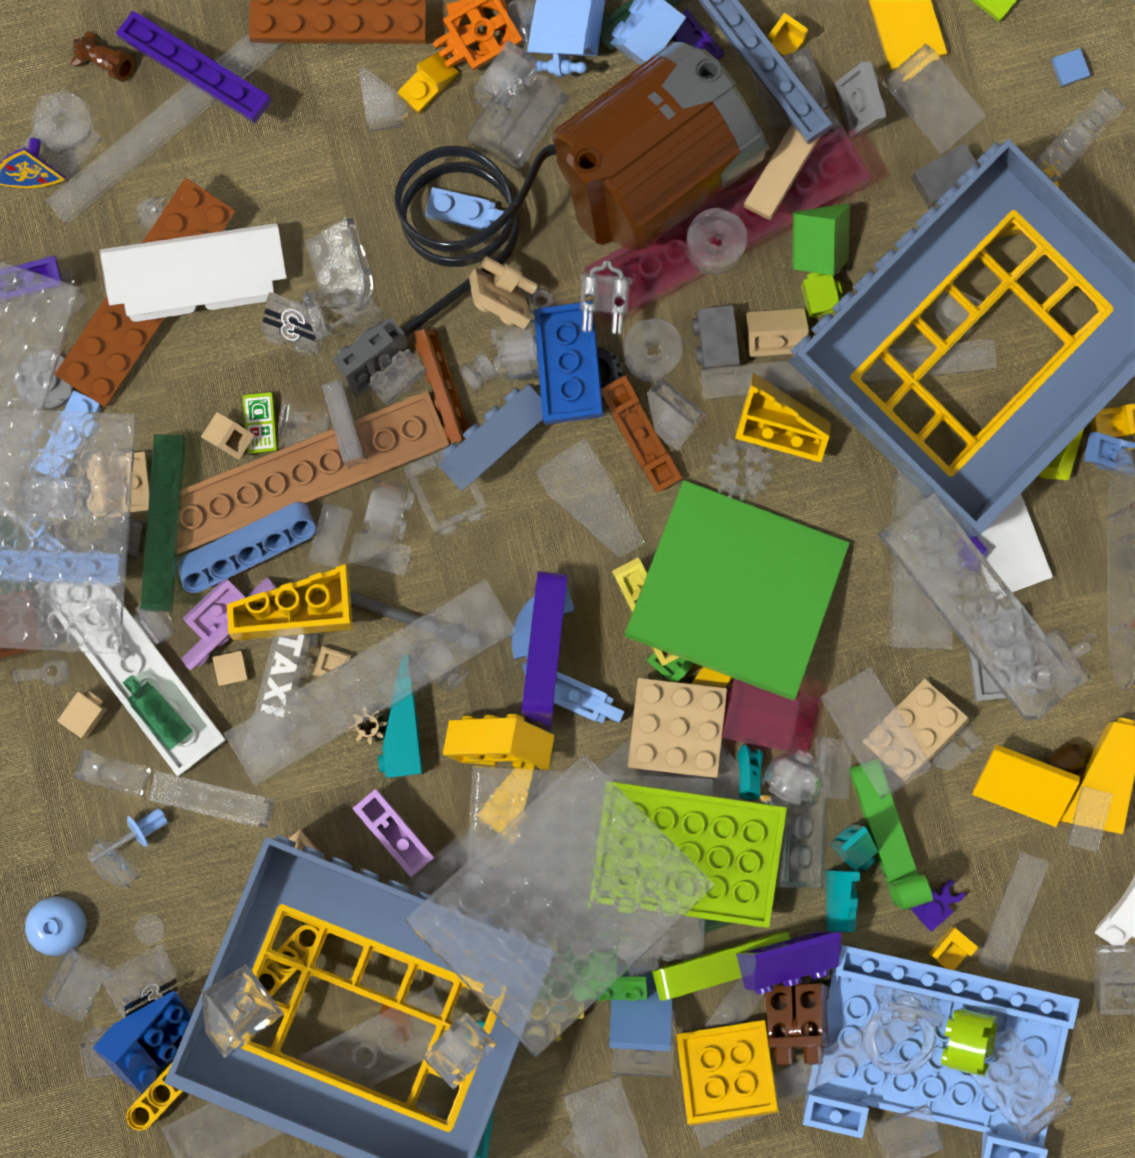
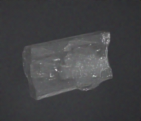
(397, 377)

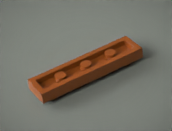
(443, 385)

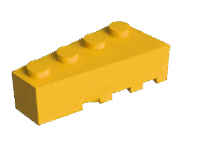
(295, 608)

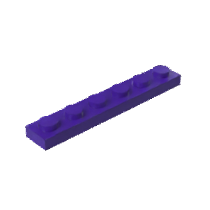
(194, 67)

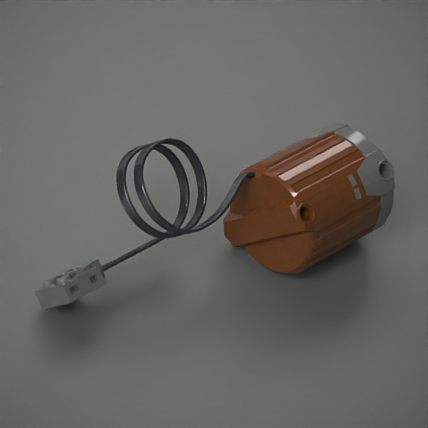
(634, 171)

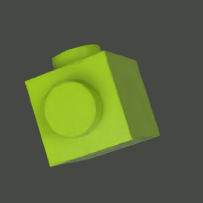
(820, 294)

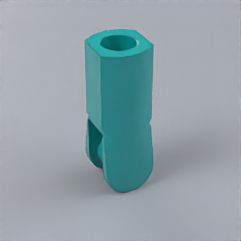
(749, 772)

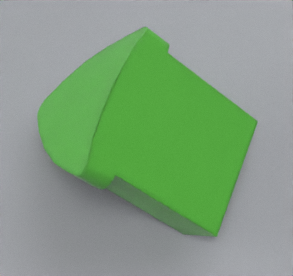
(672, 671)

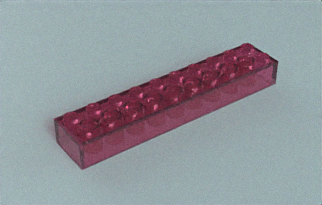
(662, 268)

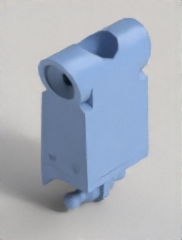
(565, 30)

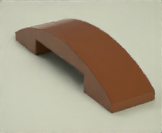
(640, 434)

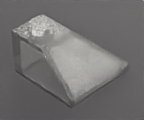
(237, 1010)

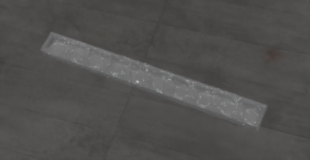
(151, 133)
(960, 358)

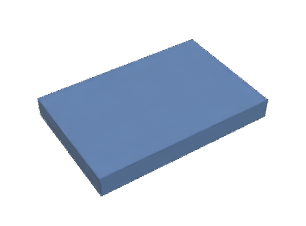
(641, 1022)

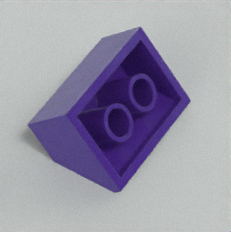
(790, 961)

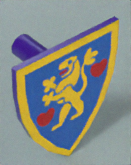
(27, 170)

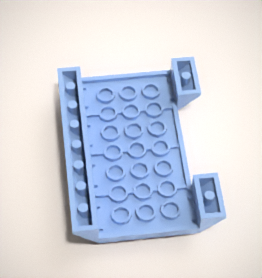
(953, 1096)

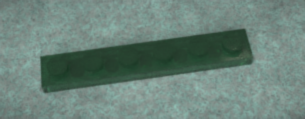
(163, 523)

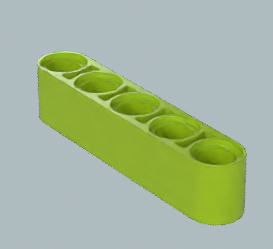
(708, 969)

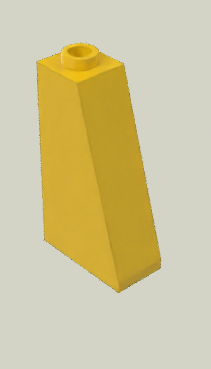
(1111, 771)

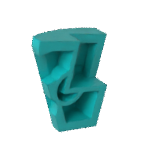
(841, 900)

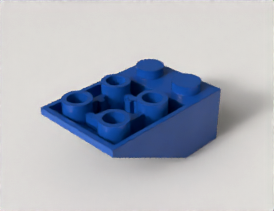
(145, 1041)

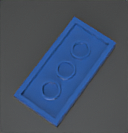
(567, 365)

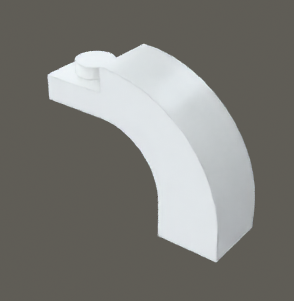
(1120, 922)

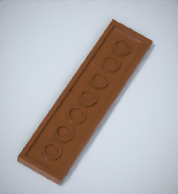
(111, 338)

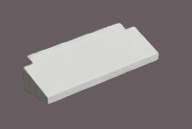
(194, 270)

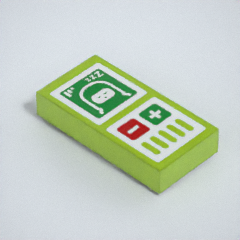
(260, 421)

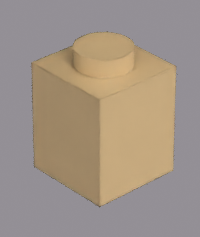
(227, 436)
(83, 714)

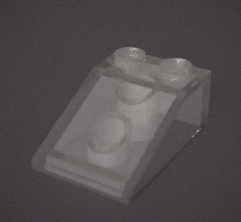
(933, 98)
(1022, 1087)

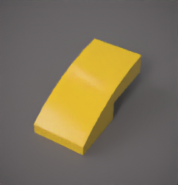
(1115, 421)

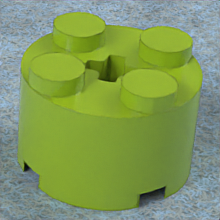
(970, 1041)

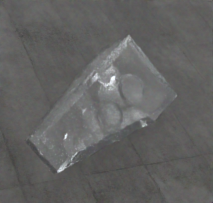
(585, 491)

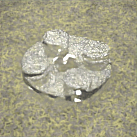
(52, 107)

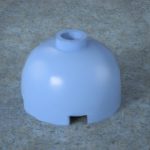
(55, 925)

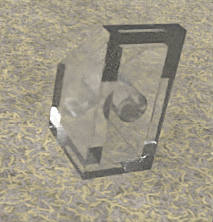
(381, 103)
(951, 314)
(673, 414)
(112, 773)

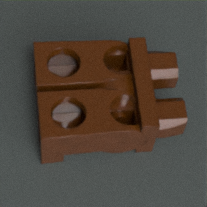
(798, 1022)

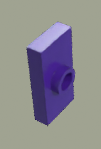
(694, 34)

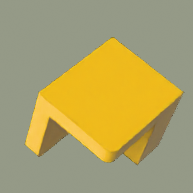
(787, 35)
(952, 949)

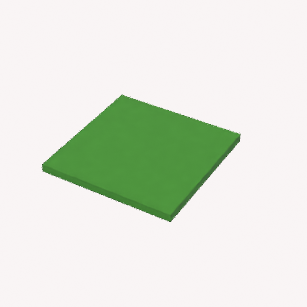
(737, 590)

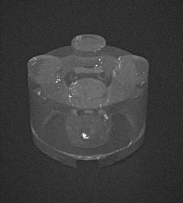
(723, 226)
(652, 333)
(516, 352)
(386, 511)
(459, 1050)

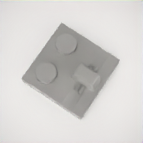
(860, 99)

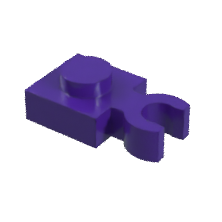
(936, 911)

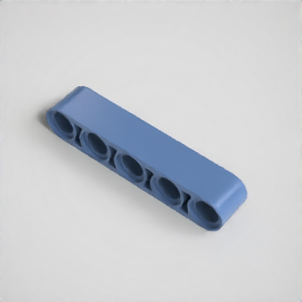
(246, 547)

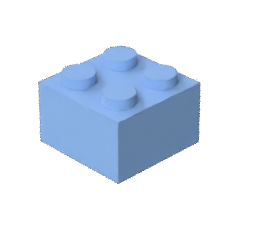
(646, 29)

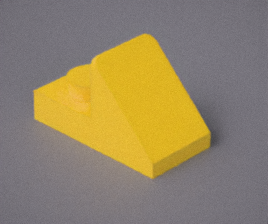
(427, 82)

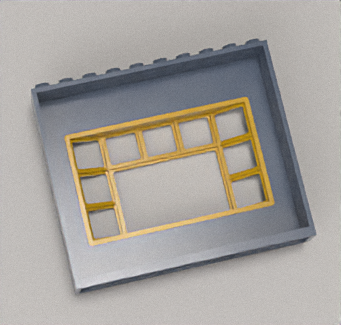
(907, 281)
(305, 1098)

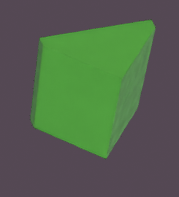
(821, 239)

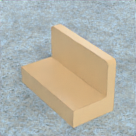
(775, 331)

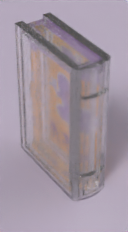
(344, 423)

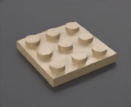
(677, 728)

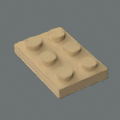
(931, 718)

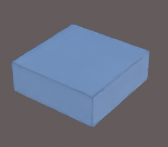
(1070, 67)

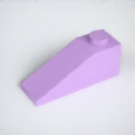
(393, 832)

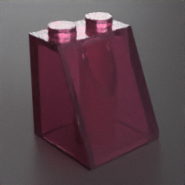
(769, 719)

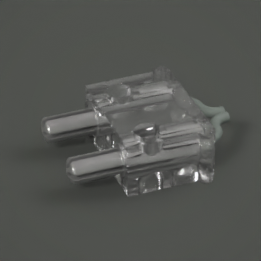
(605, 291)

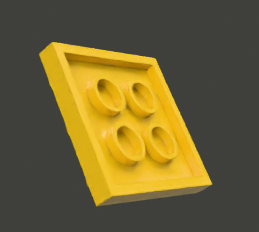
(727, 1073)

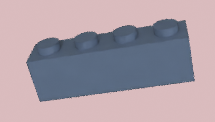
(493, 438)

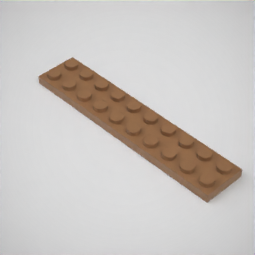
(307, 472)

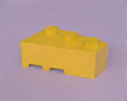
(781, 422)
(498, 740)

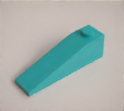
(401, 742)
(855, 847)

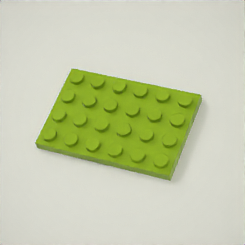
(728, 841)

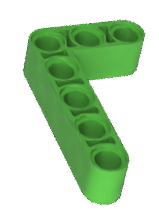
(904, 883)

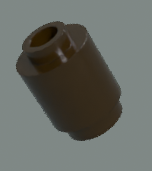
(1066, 757)

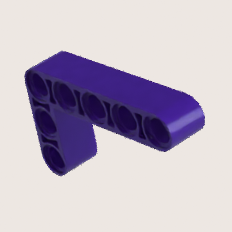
(544, 649)

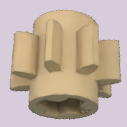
(375, 731)

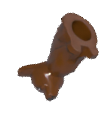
(117, 63)

